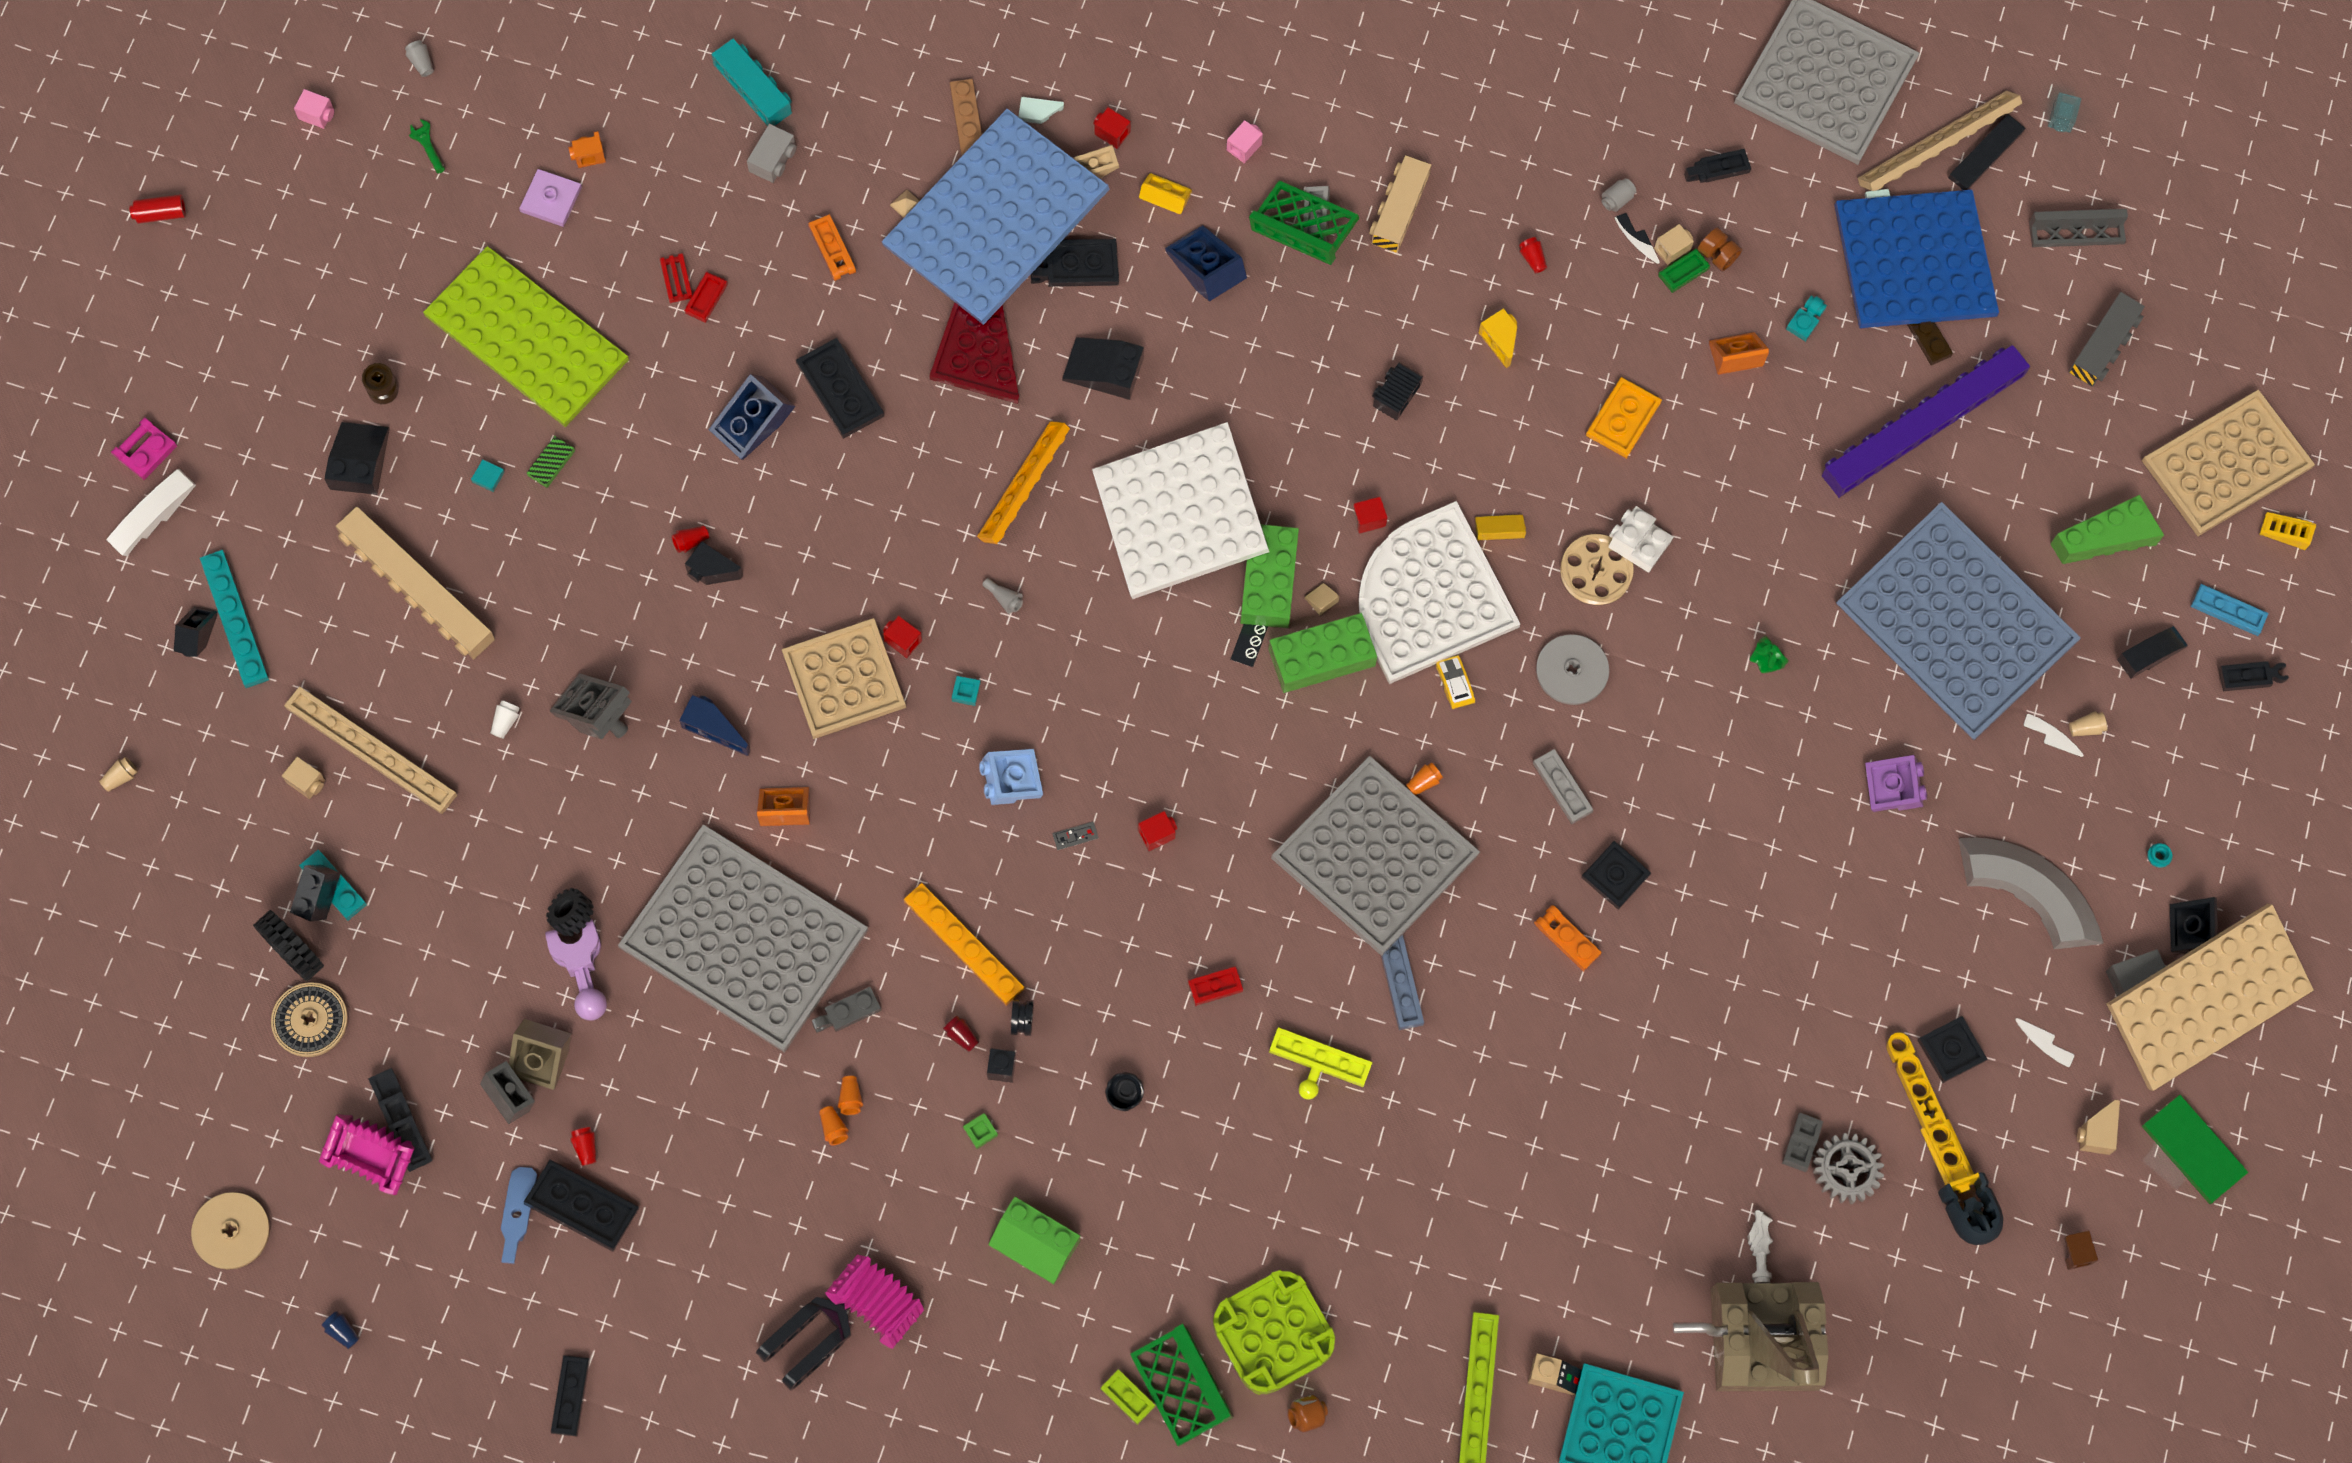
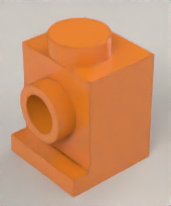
(587, 151)

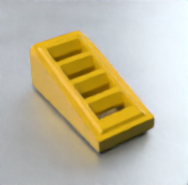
(2289, 522)

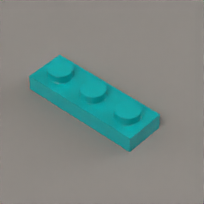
(345, 897)

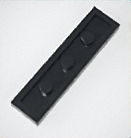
(1987, 152)

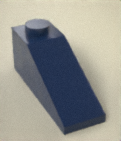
(707, 721)

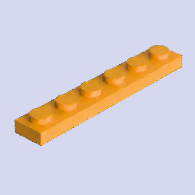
(1023, 482)
(964, 944)

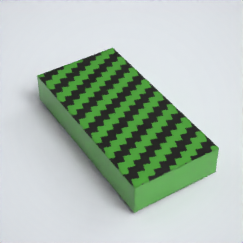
(550, 462)

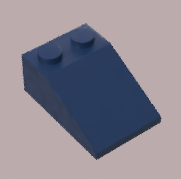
(1207, 262)
(751, 416)

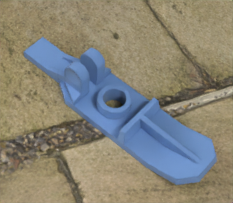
(514, 1229)

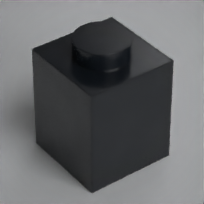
(1001, 1065)

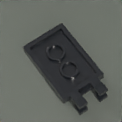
(1080, 264)

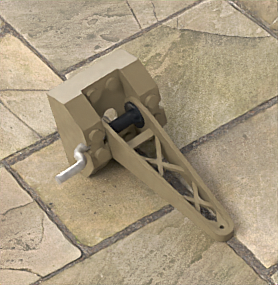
(1766, 1336)

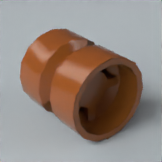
(1720, 249)

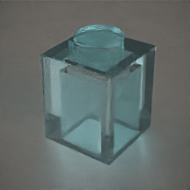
(2064, 112)

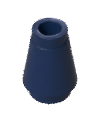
(340, 1330)

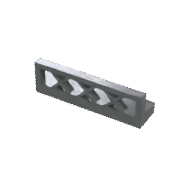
(2079, 220)

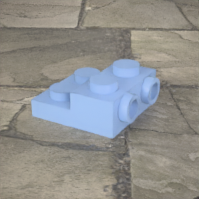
(1011, 776)

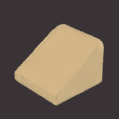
(1322, 598)

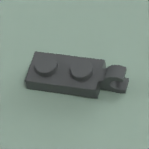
(848, 1011)

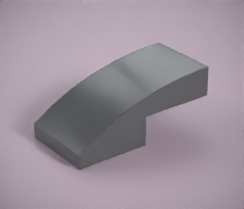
(1802, 1142)

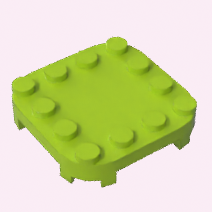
(1273, 1332)

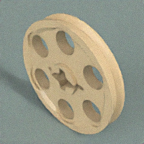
(1585, 570)

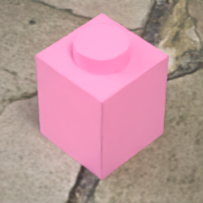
(314, 109)
(1244, 141)

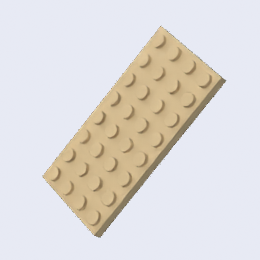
(2210, 997)

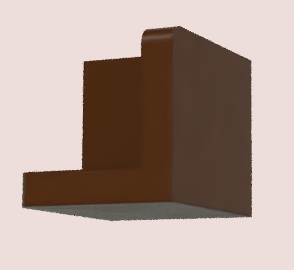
(2080, 1250)

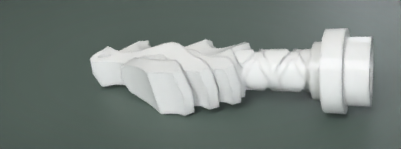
(1759, 1241)

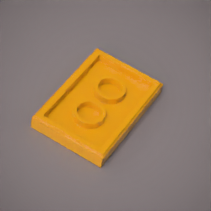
(1623, 417)

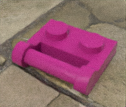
(149, 454)

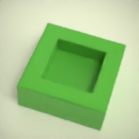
(980, 1131)

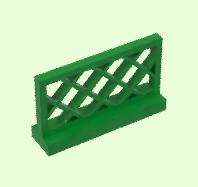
(1291, 235)
(1201, 1374)

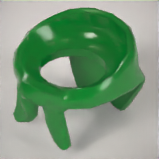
(1768, 656)

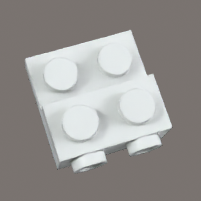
(1639, 539)

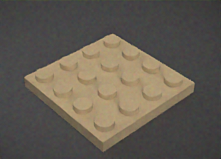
(843, 678)

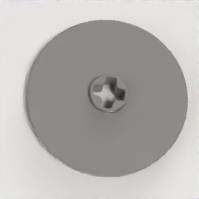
(1581, 654)

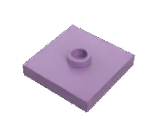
(550, 197)

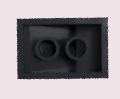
(1104, 365)
(357, 458)

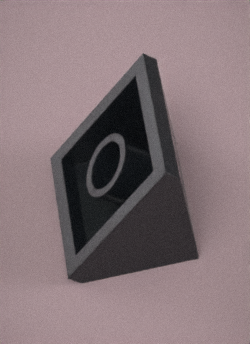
(2192, 924)

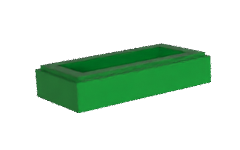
(1684, 270)

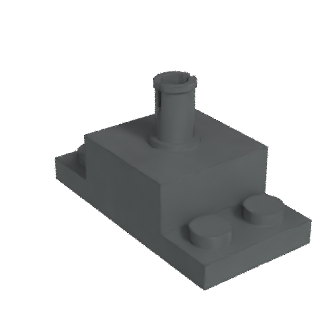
(593, 706)

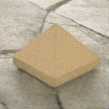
(904, 203)

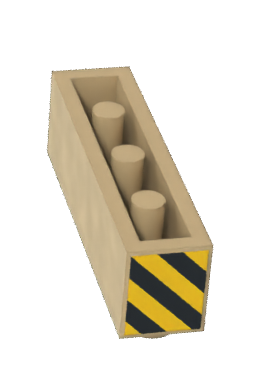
(1401, 203)

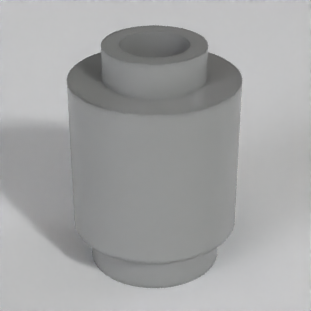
(1618, 195)

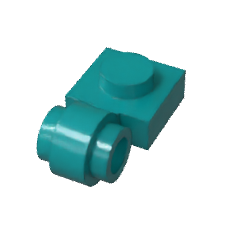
(1805, 322)

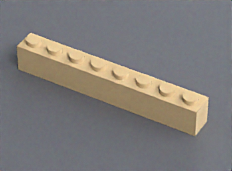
(415, 583)

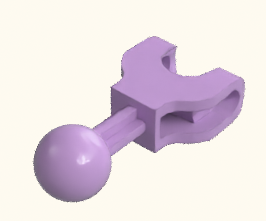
(579, 961)

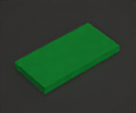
(2195, 1149)

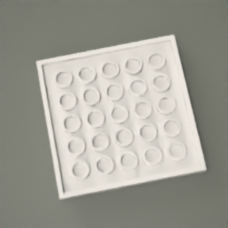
(1180, 510)

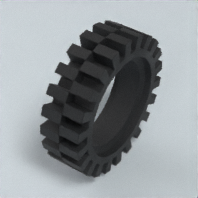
(288, 945)

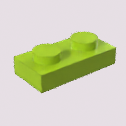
(1127, 1397)

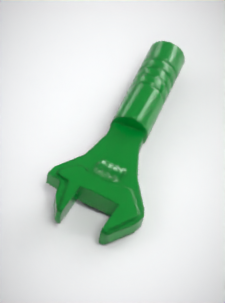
(422, 135)

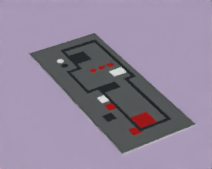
(1075, 835)

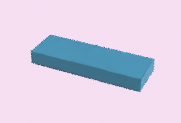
(2229, 610)

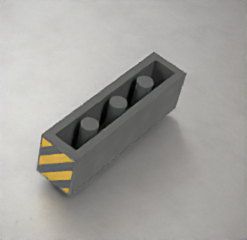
(2106, 340)

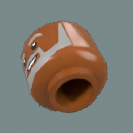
(1307, 1413)

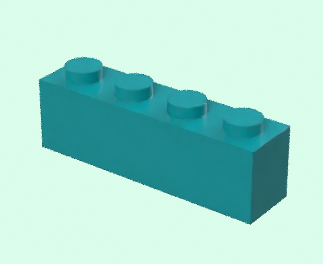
(751, 82)

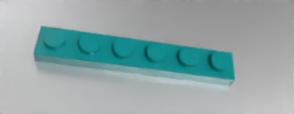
(234, 619)

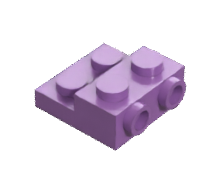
(1895, 783)

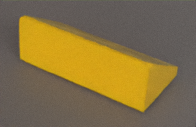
(1165, 193)
(1500, 527)

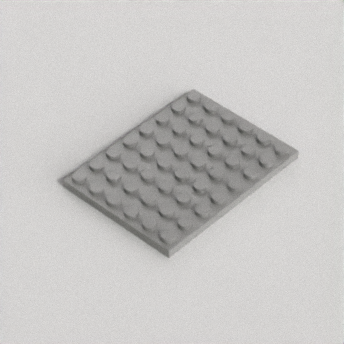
(743, 938)

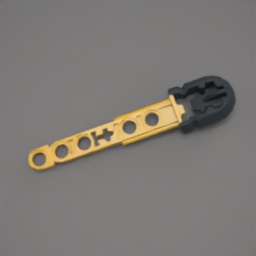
(1984, 1225)

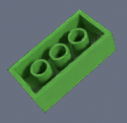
(1271, 580)
(1322, 653)

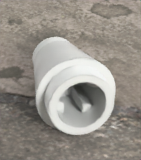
(504, 718)

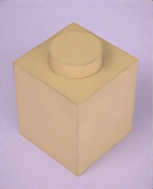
(1674, 244)
(304, 778)

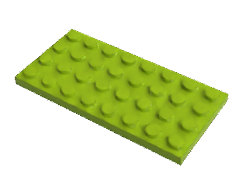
(526, 336)

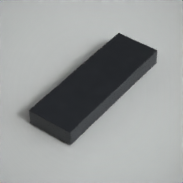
(570, 1396)

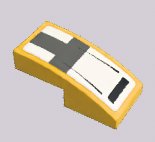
(1455, 682)

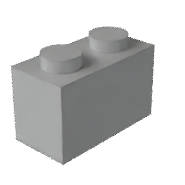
(771, 153)

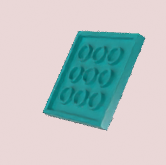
(1620, 1419)

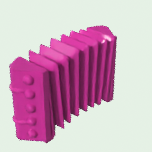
(367, 1151)
(876, 1299)

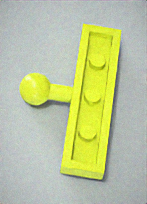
(1320, 1059)

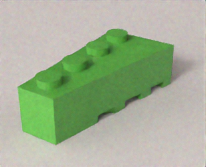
(2114, 530)

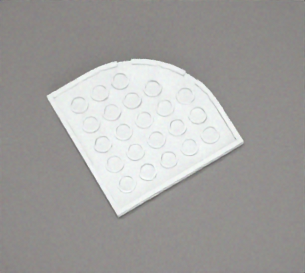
(1431, 594)

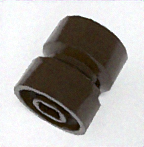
(380, 383)

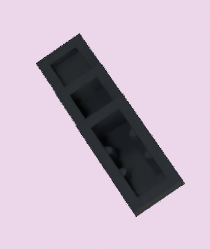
(399, 1116)

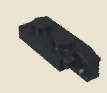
(1719, 167)

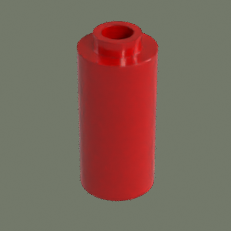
(158, 209)

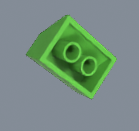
(1034, 1240)

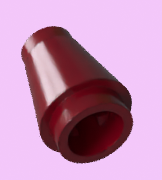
(961, 1033)

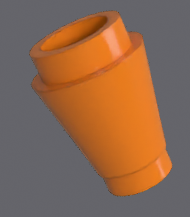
(1424, 779)
(850, 1097)
(833, 1127)

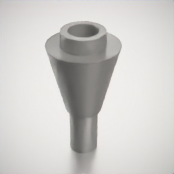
(1008, 599)

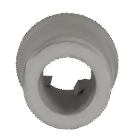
(419, 57)

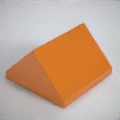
(1738, 353)
(783, 806)

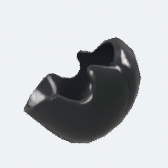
(1124, 1091)

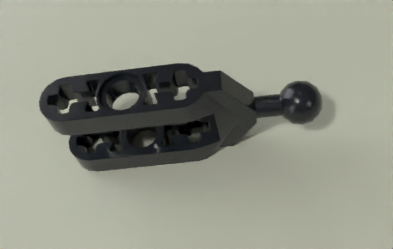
(835, 1313)

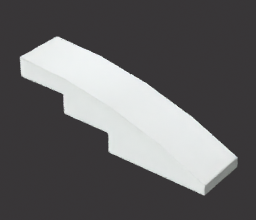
(152, 510)

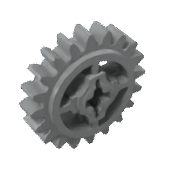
(1870, 1167)

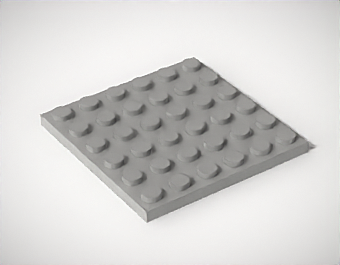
(1827, 78)
(1375, 855)

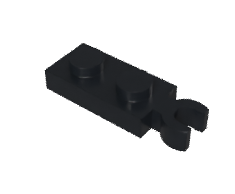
(2250, 675)

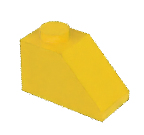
(1500, 335)

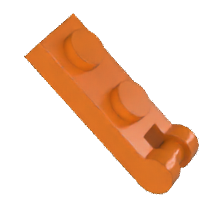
(831, 247)
(1568, 938)

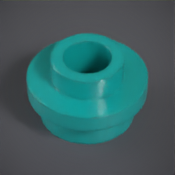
(2162, 849)

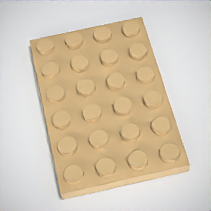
(2228, 462)

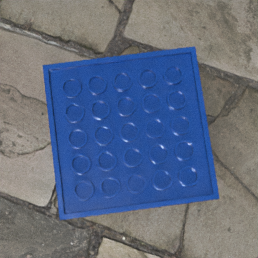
(1916, 258)

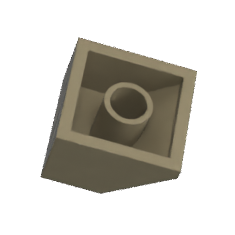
(539, 1053)

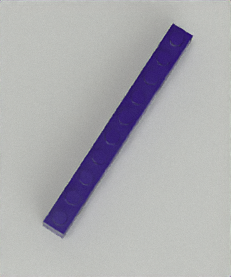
(1925, 421)

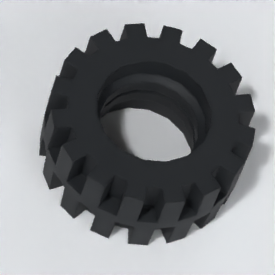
(570, 912)

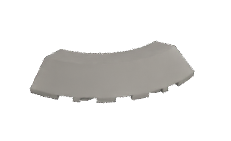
(2035, 883)

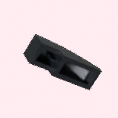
(2151, 652)

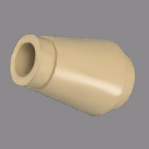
(2089, 725)
(118, 774)

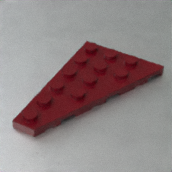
(976, 356)

